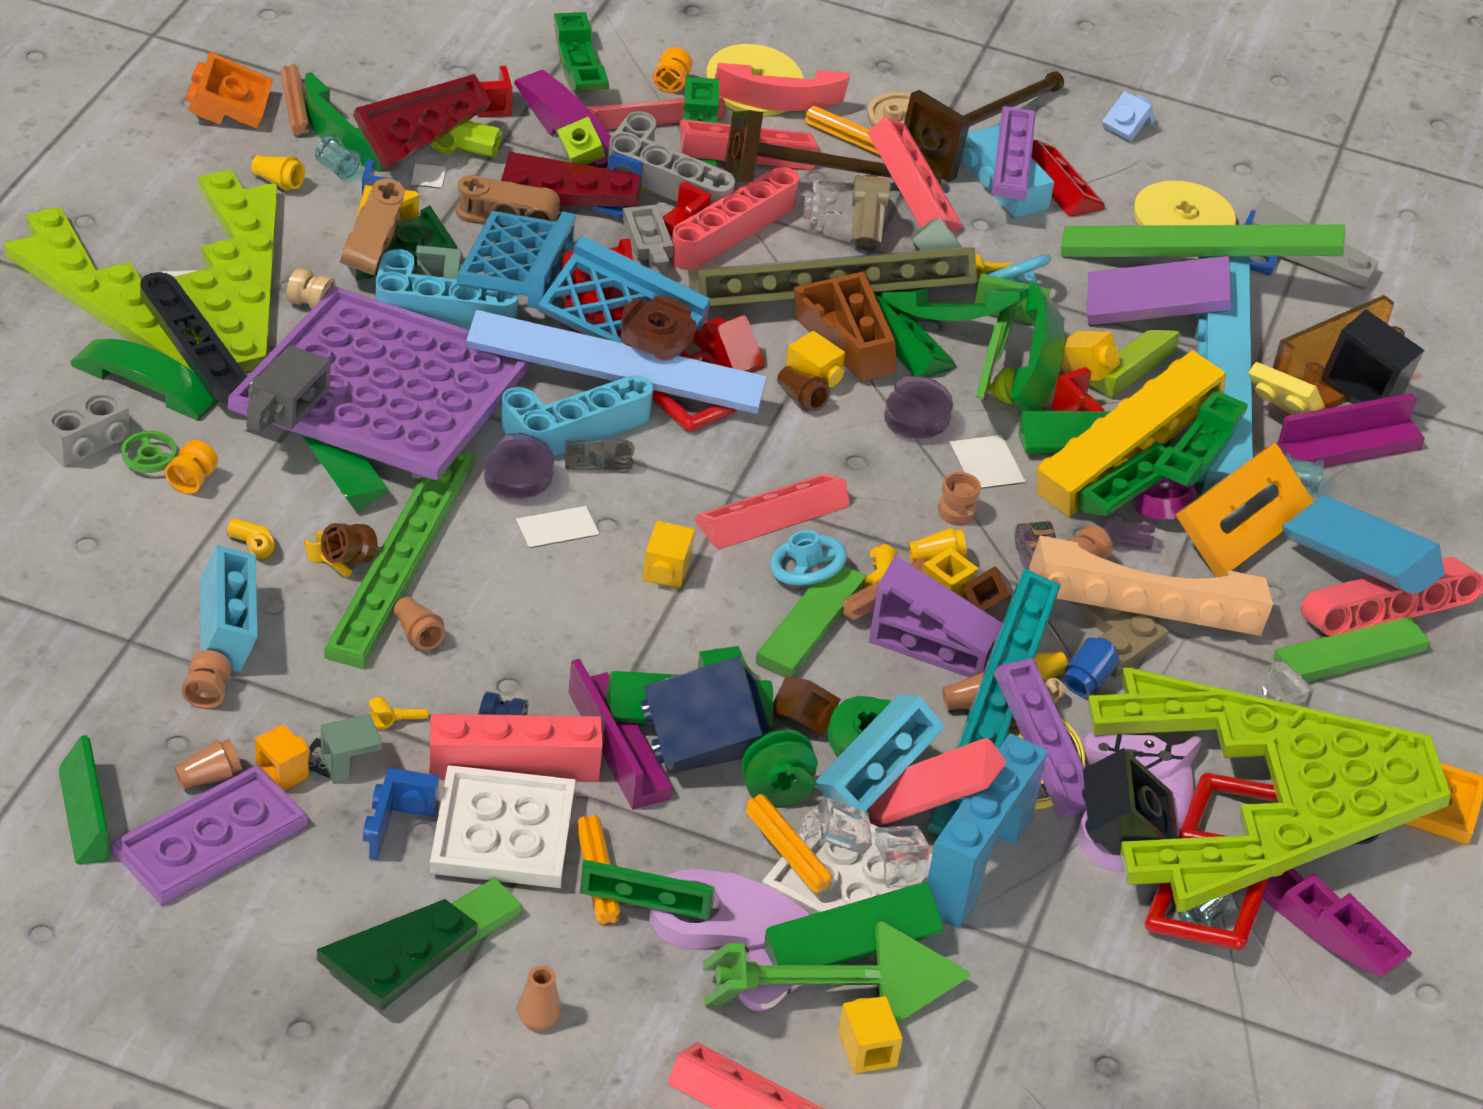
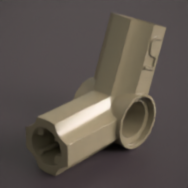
(869, 202)

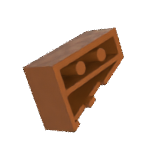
(851, 319)

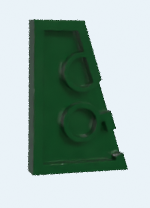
(408, 234)
(399, 952)

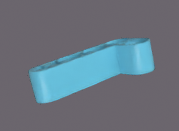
(437, 296)
(580, 417)

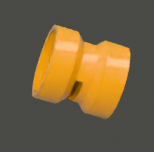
(672, 70)
(191, 467)

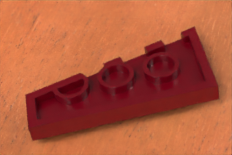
(418, 118)
(574, 182)

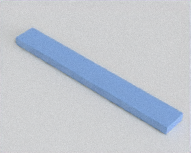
(615, 361)

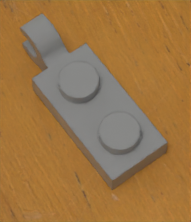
(649, 236)

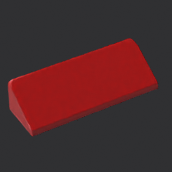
(1069, 188)

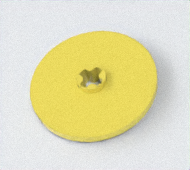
(763, 62)
(1182, 205)

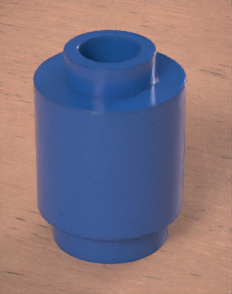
(1091, 666)

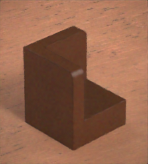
(805, 704)

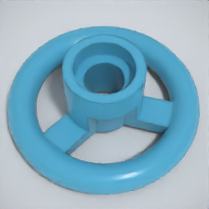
(1023, 271)
(807, 551)

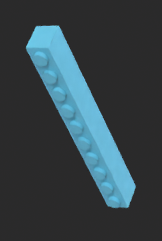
(1227, 344)

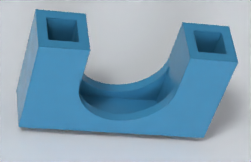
(982, 817)

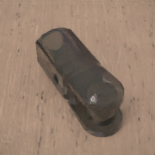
(598, 455)

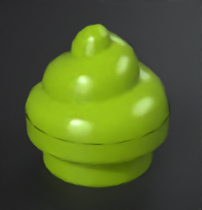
(1002, 385)

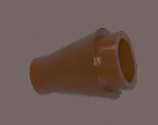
(806, 389)

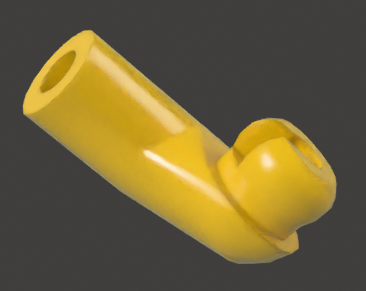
(256, 536)
(883, 556)

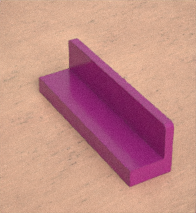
(1352, 431)
(622, 742)

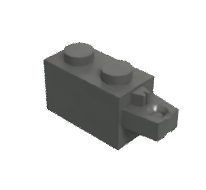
(287, 389)

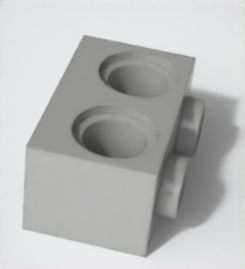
(83, 425)

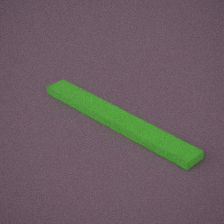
(1203, 240)
(396, 564)

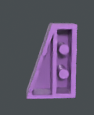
(931, 622)

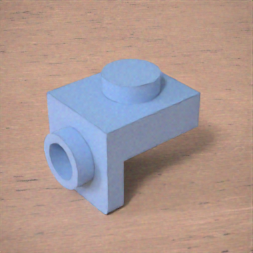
(1129, 115)

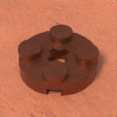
(641, 329)

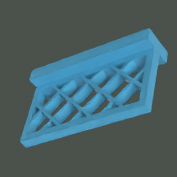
(543, 260)
(617, 271)

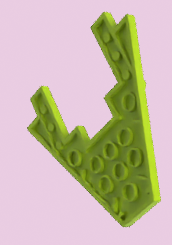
(228, 294)
(1329, 773)

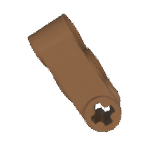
(505, 198)
(374, 227)

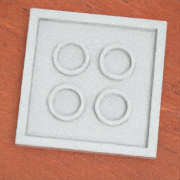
(503, 826)
(853, 878)

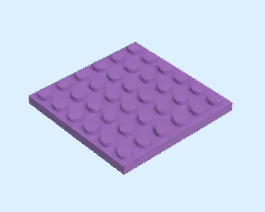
(397, 382)

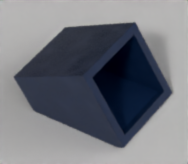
(705, 715)

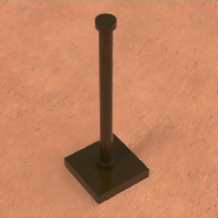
(943, 131)
(745, 147)

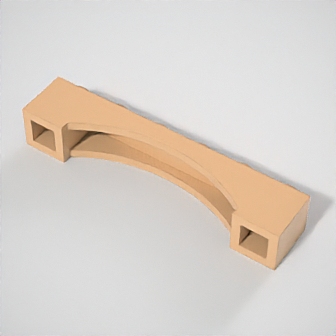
(1227, 602)

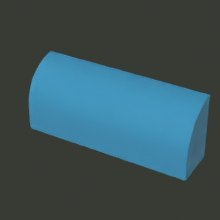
(1367, 544)

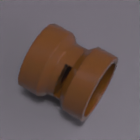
(349, 543)

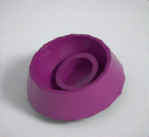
(1165, 499)

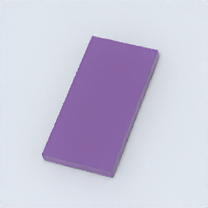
(1159, 290)
(209, 834)

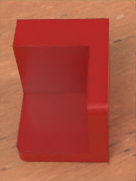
(500, 94)
(689, 202)
(1072, 392)

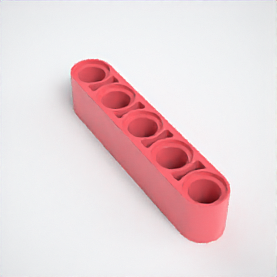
(734, 218)
(1374, 602)

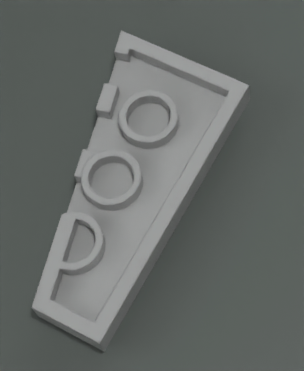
(1352, 267)

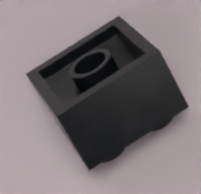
(1126, 803)

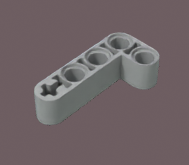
(664, 167)

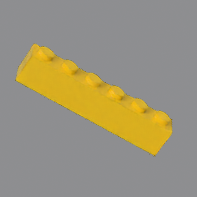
(1147, 417)

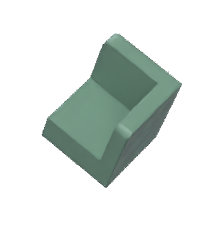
(934, 236)
(438, 261)
(347, 739)

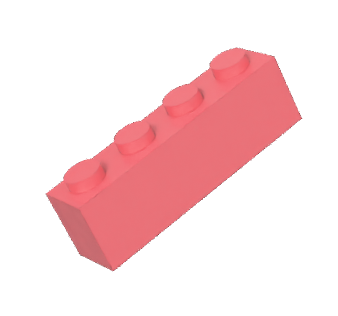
(517, 744)

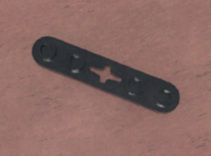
(175, 314)

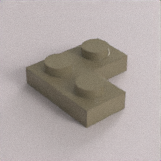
(1129, 632)

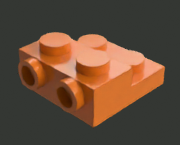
(228, 89)

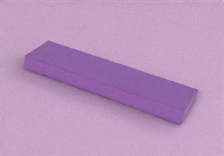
(1013, 153)
(1043, 726)

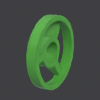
(159, 459)

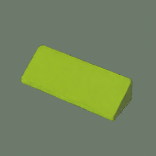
(1138, 359)

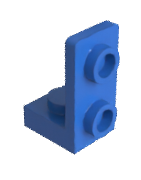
(401, 792)

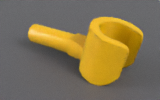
(983, 267)
(315, 555)
(385, 716)

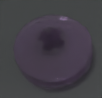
(918, 408)
(519, 467)

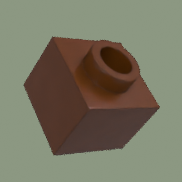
(990, 593)

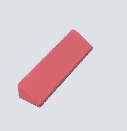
(663, 111)
(710, 141)
(912, 173)
(773, 510)
(938, 781)
(727, 1084)

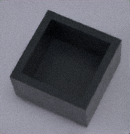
(1371, 360)

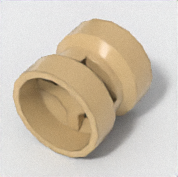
(307, 288)

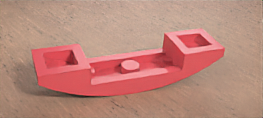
(780, 92)

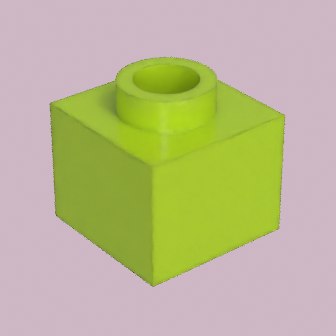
(581, 151)

